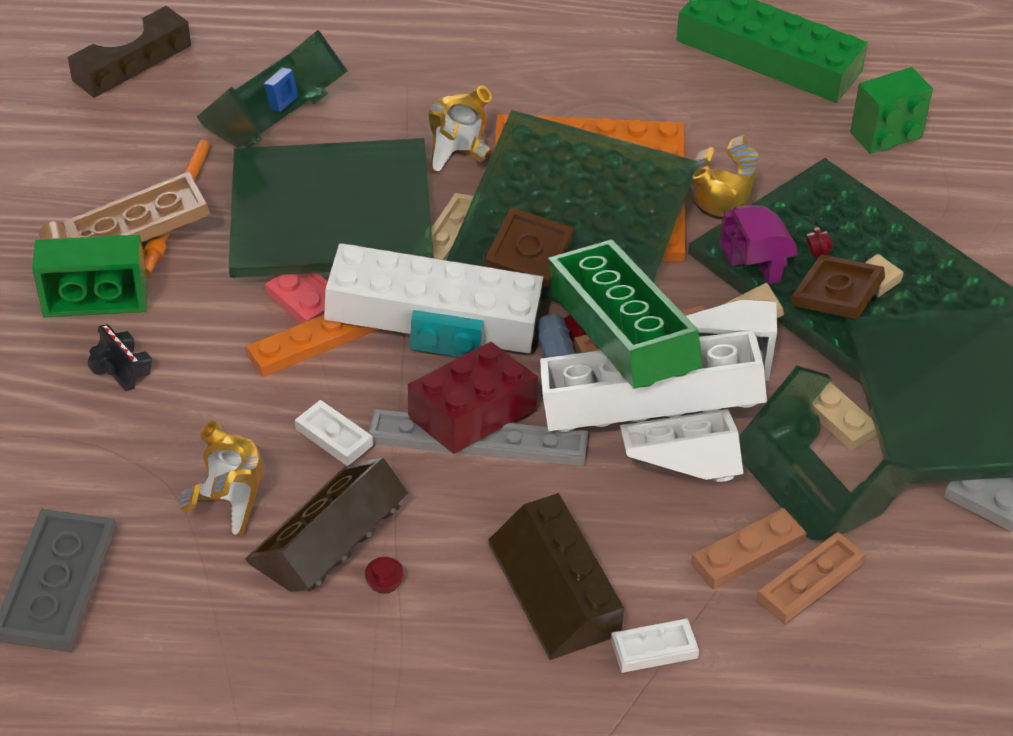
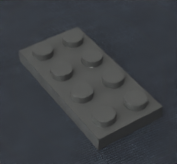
(55, 580)

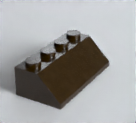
(329, 525)
(556, 577)

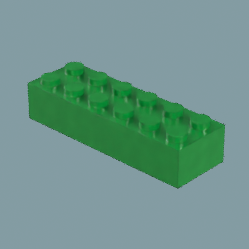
(774, 44)
(625, 314)

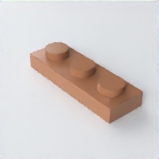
(748, 548)
(811, 577)

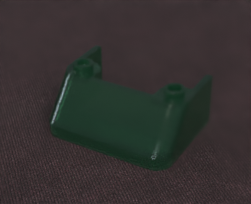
(245, 112)
(780, 458)

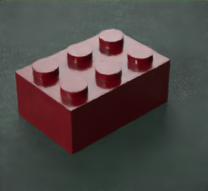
(472, 397)

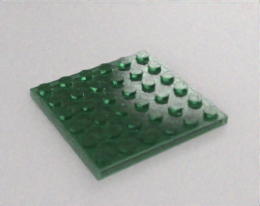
(580, 181)

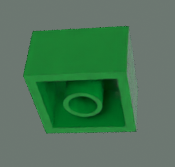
(891, 110)

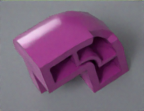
(757, 236)

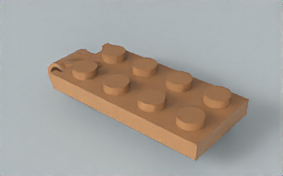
(146, 213)

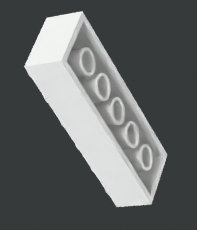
(386, 287)
(592, 392)

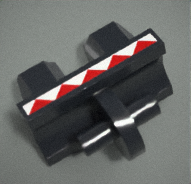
(116, 358)

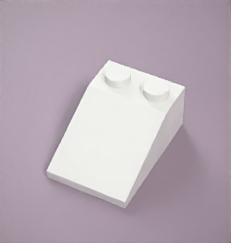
(742, 316)
(691, 444)

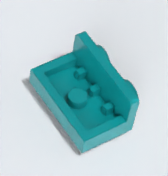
(444, 333)

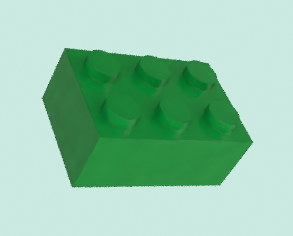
(90, 275)

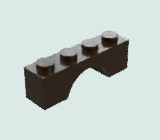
(103, 68)

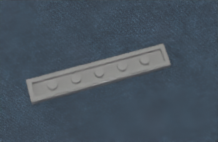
(510, 442)

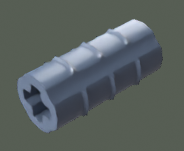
(554, 336)

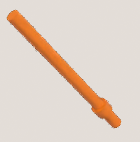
(156, 246)

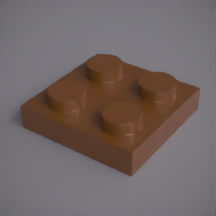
(527, 243)
(838, 286)

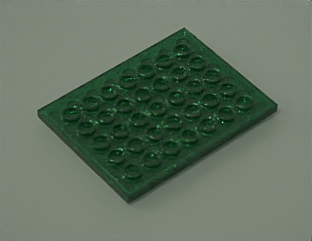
(859, 226)

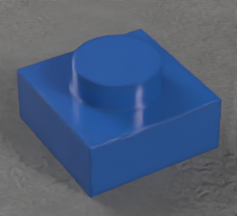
(281, 89)

